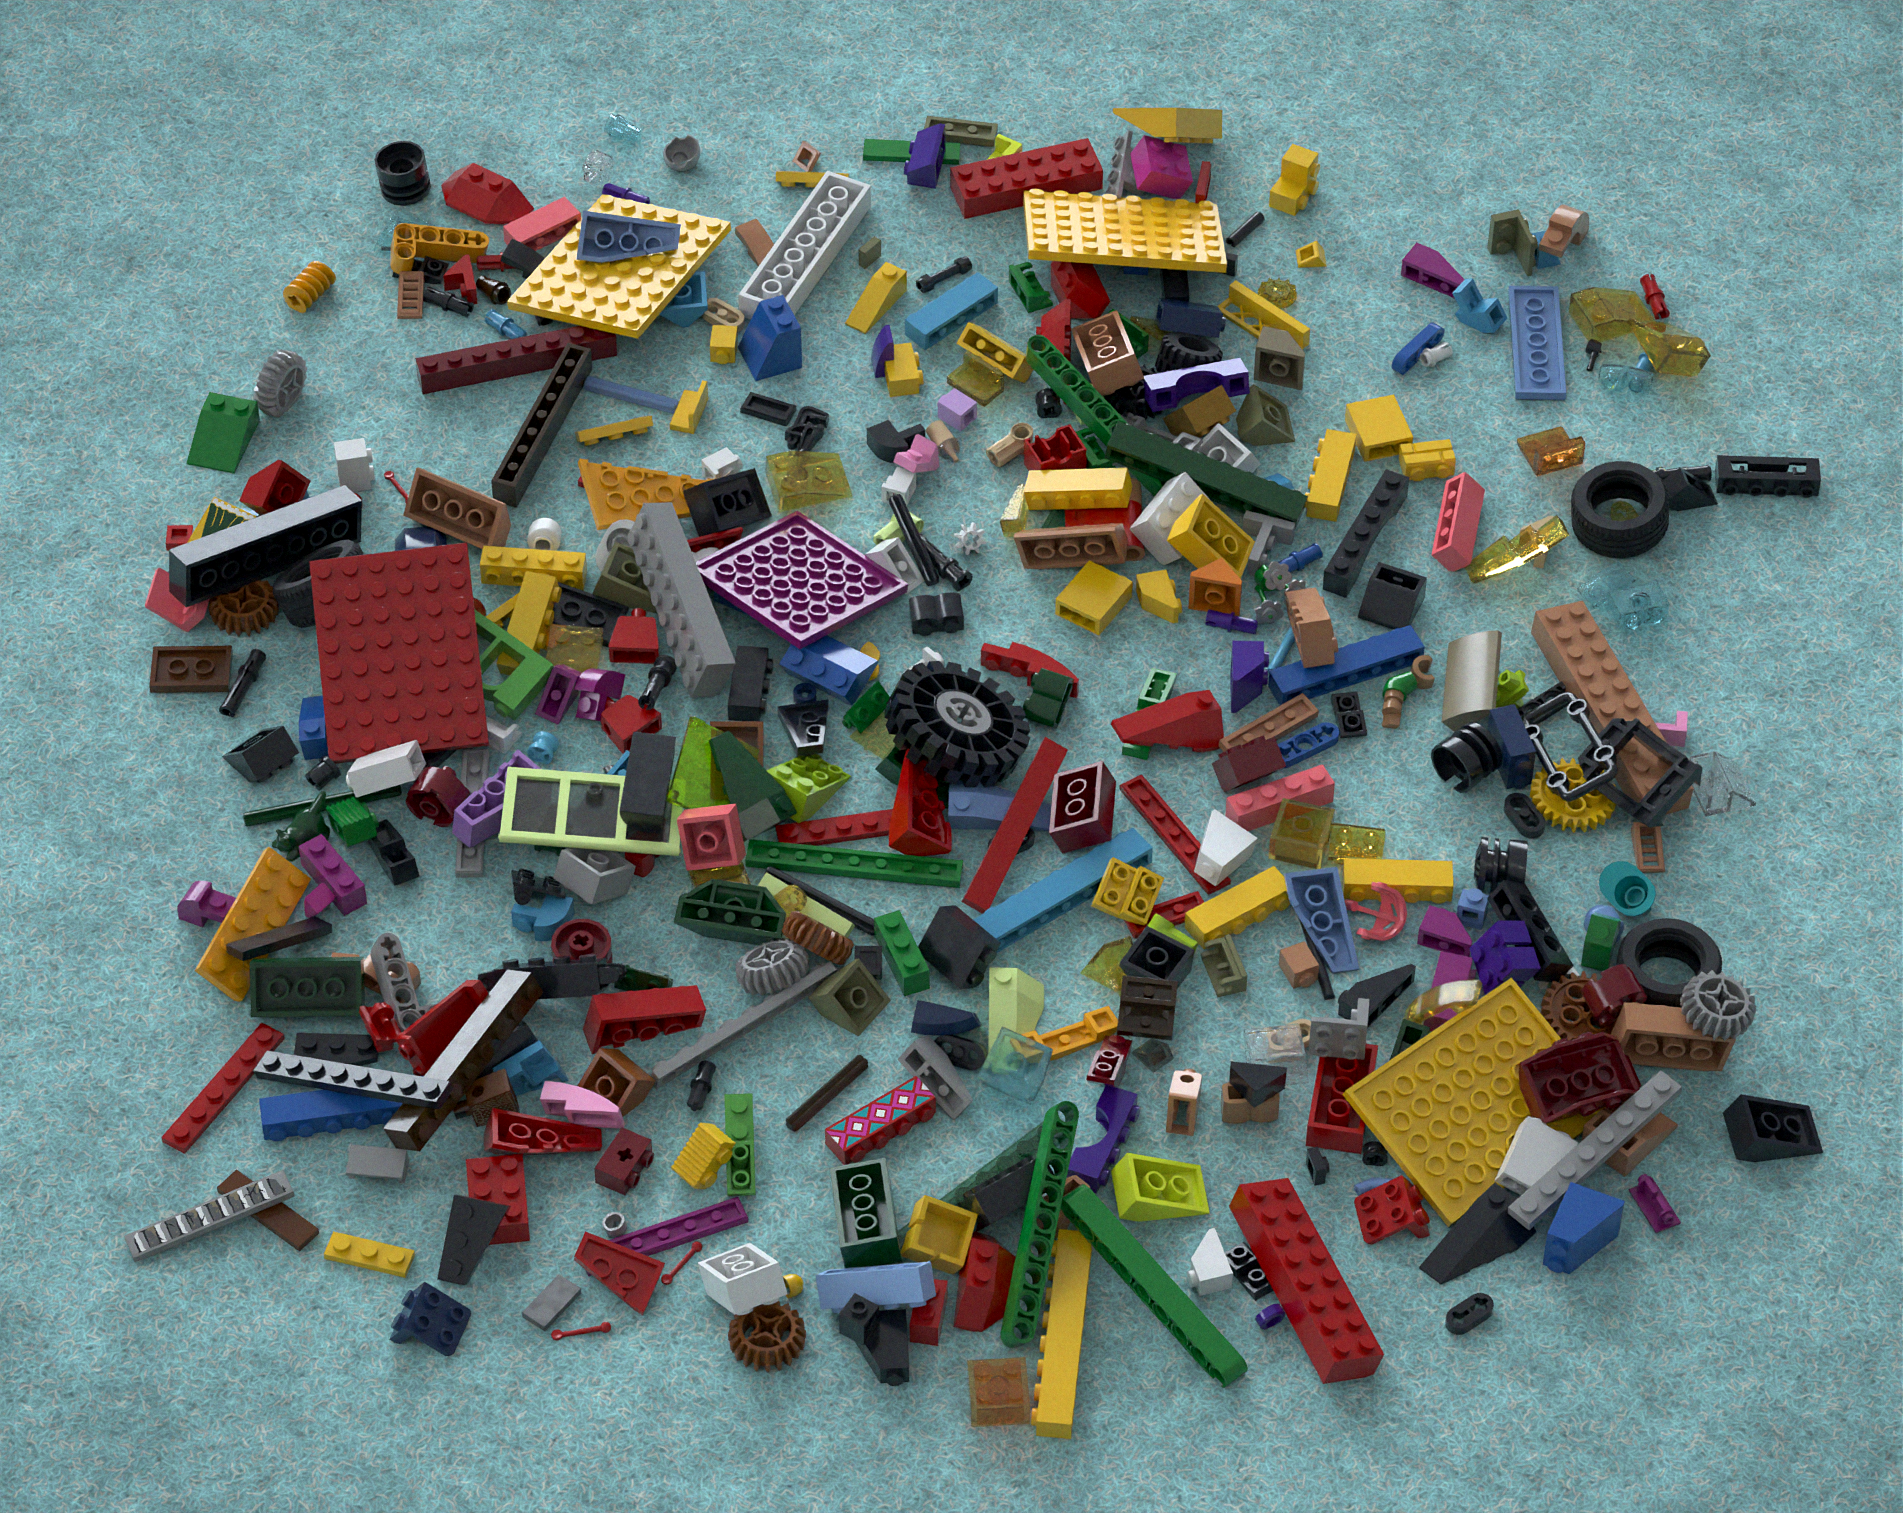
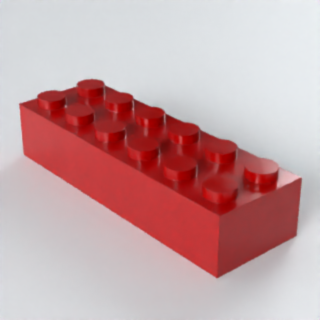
(1001, 181)

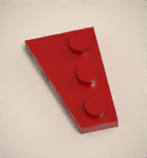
(620, 1269)

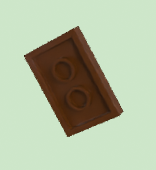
(191, 669)

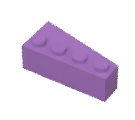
(482, 811)

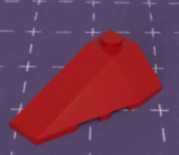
(1057, 328)
(1182, 721)
(917, 815)
(533, 1135)

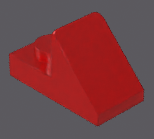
(461, 277)

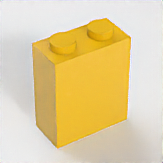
(1378, 427)
(1094, 597)

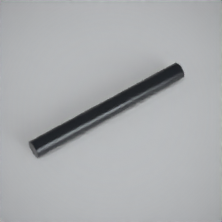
(1323, 977)

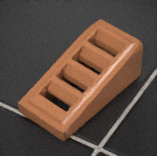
(410, 294)
(1639, 829)

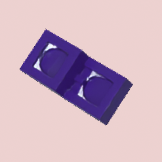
(882, 351)

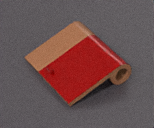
(1102, 516)

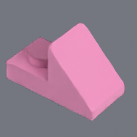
(920, 457)

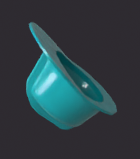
(1627, 885)

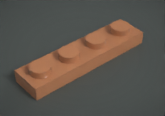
(1274, 723)

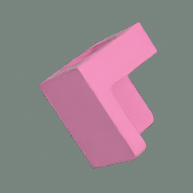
(1675, 733)

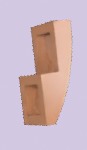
(755, 239)

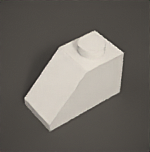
(895, 558)
(1209, 1266)

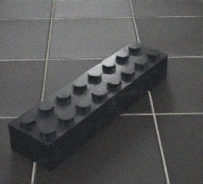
(262, 545)

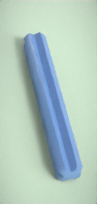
(630, 394)

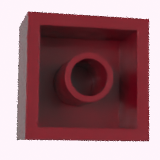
(1248, 763)

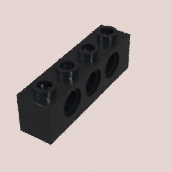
(1515, 903)

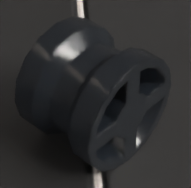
(1048, 404)

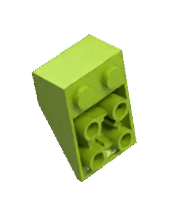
(808, 783)

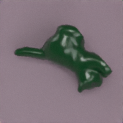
(305, 826)

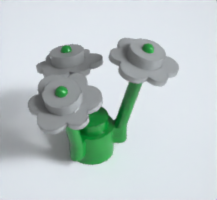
(1268, 580)

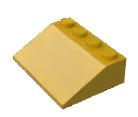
(1176, 124)

